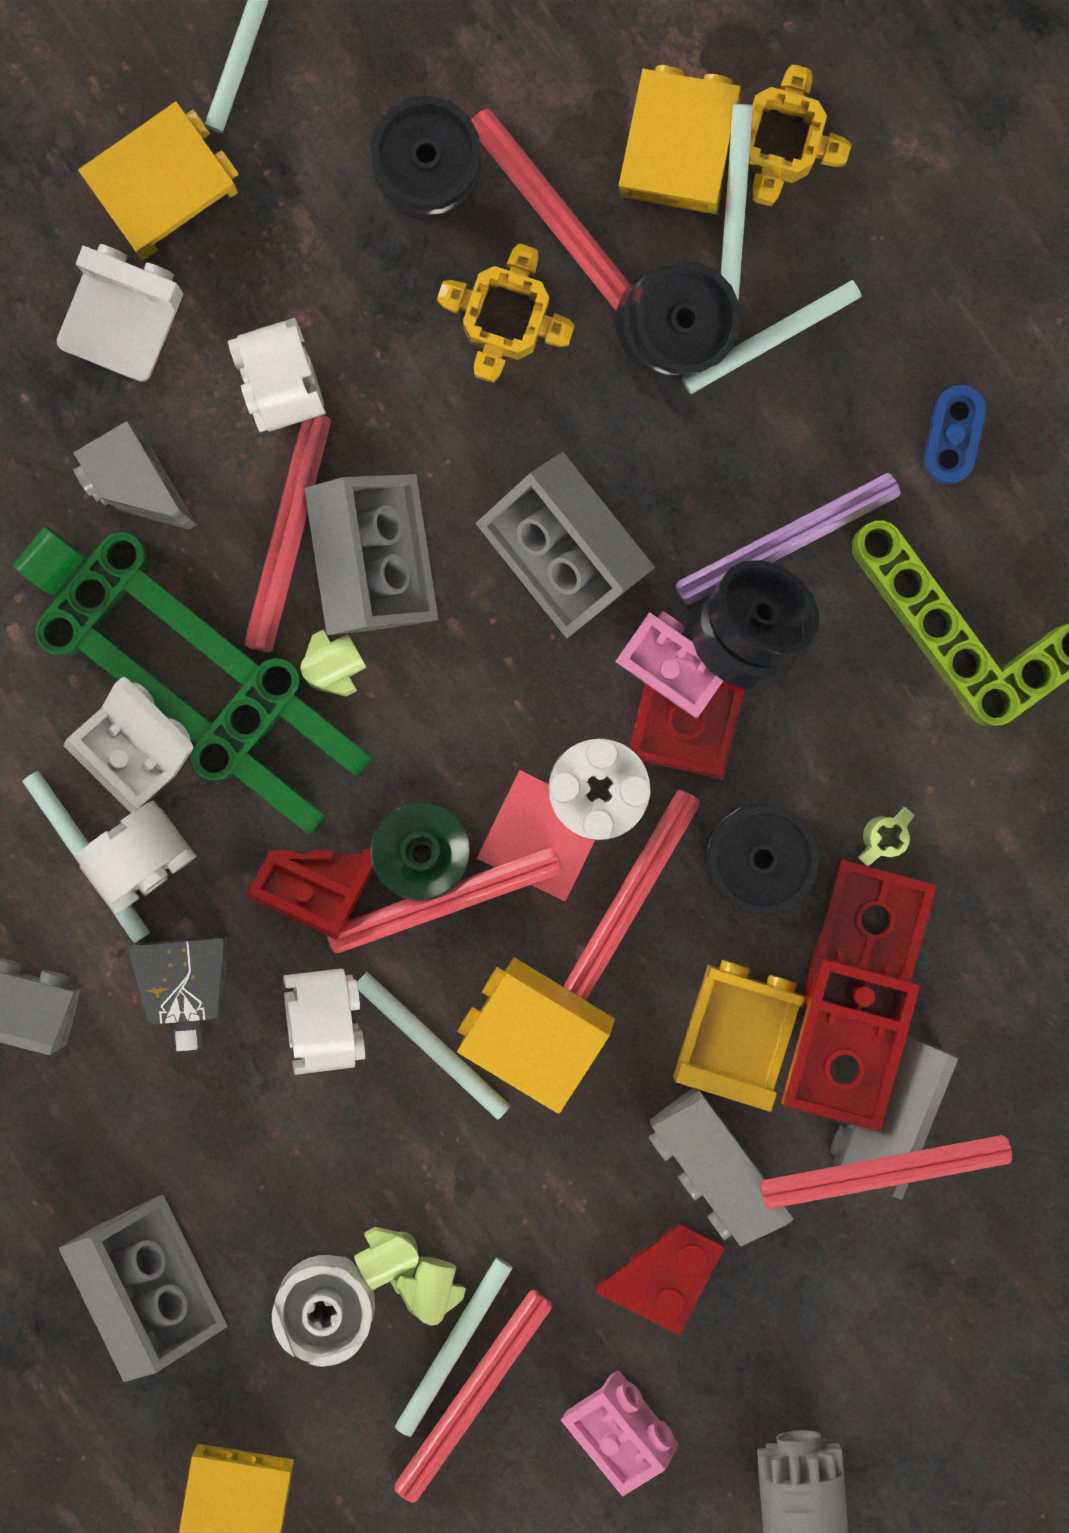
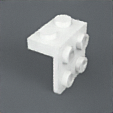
(119, 313)
(131, 745)

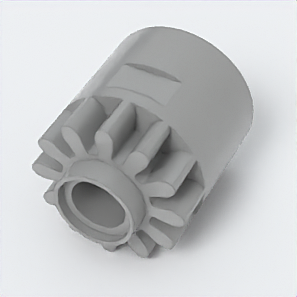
(802, 1485)

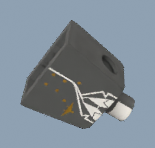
(181, 984)

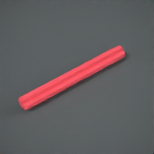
(550, 207)
(287, 534)
(632, 894)
(463, 895)
(886, 1171)
(473, 1396)

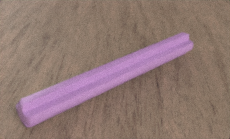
(793, 535)

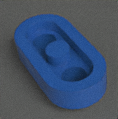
(954, 436)

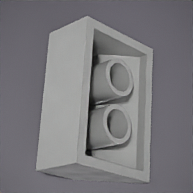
(129, 476)
(564, 544)
(371, 553)
(35, 1009)
(912, 1107)
(715, 1168)
(143, 1288)

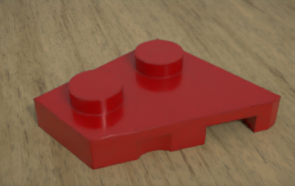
(312, 887)
(666, 1277)

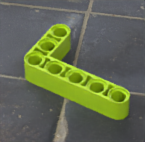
(958, 635)

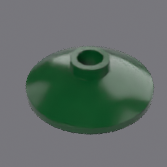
(416, 828)

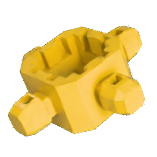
(792, 101)
(522, 264)

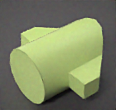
(331, 664)
(886, 836)
(387, 1257)
(431, 1290)

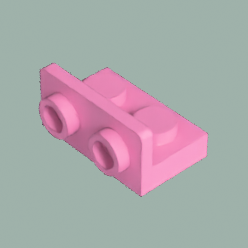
(669, 663)
(621, 1434)

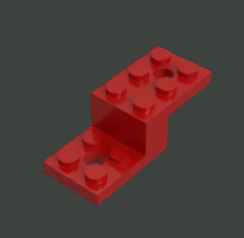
(859, 995)

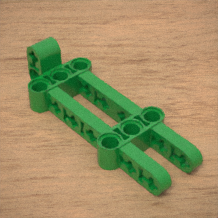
(64, 573)

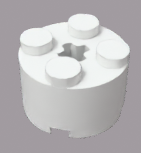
(277, 376)
(627, 791)
(134, 856)
(322, 1021)
(310, 1334)

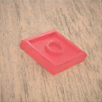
(529, 826)

